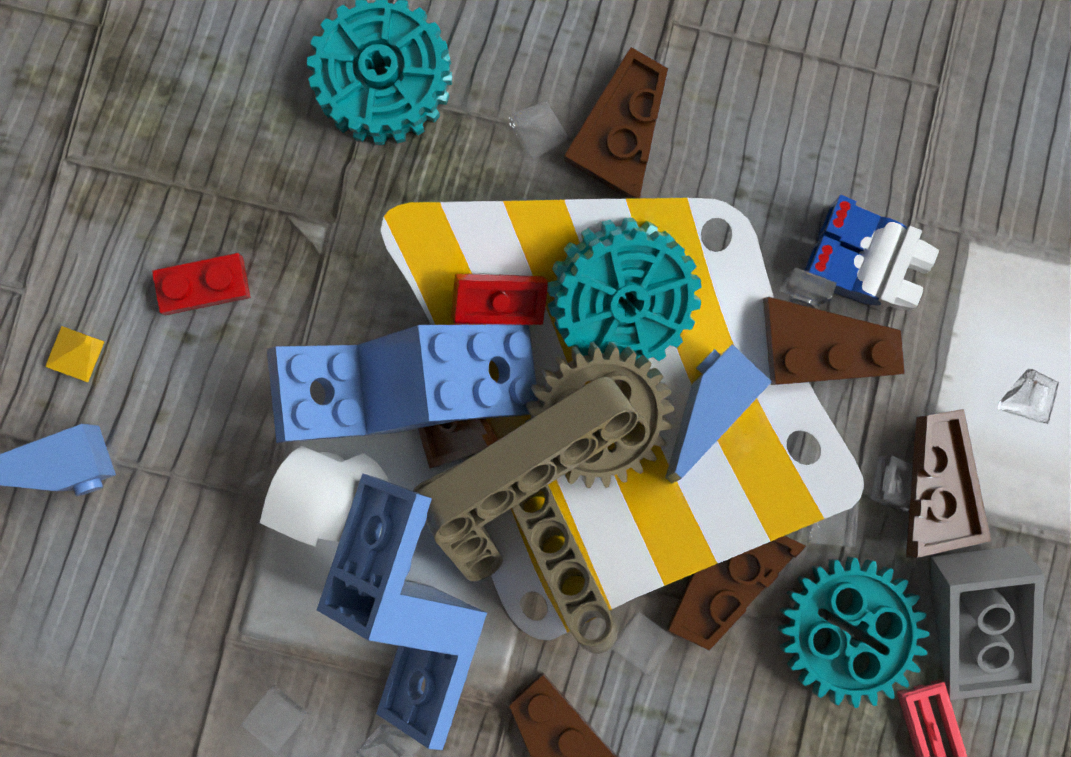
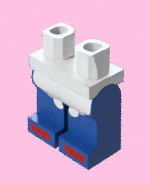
(870, 256)

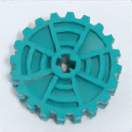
(372, 38)
(620, 262)

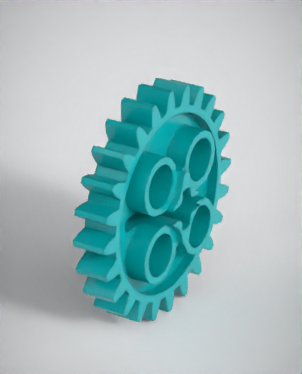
(833, 665)

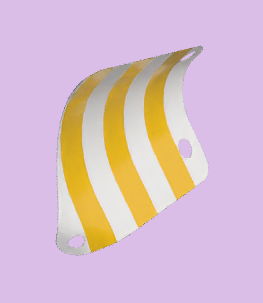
(646, 528)

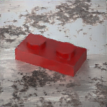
(201, 284)
(499, 299)

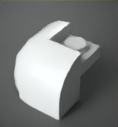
(315, 494)

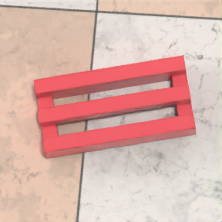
(946, 711)

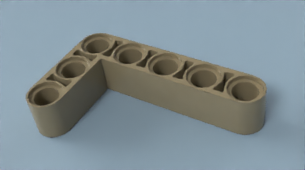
(519, 468)
(560, 566)

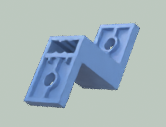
(401, 381)
(375, 601)

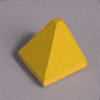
(74, 354)

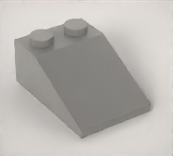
(988, 621)

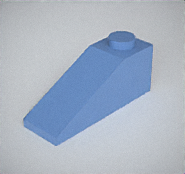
(714, 403)
(60, 462)

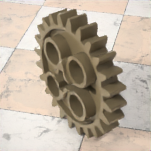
(639, 386)

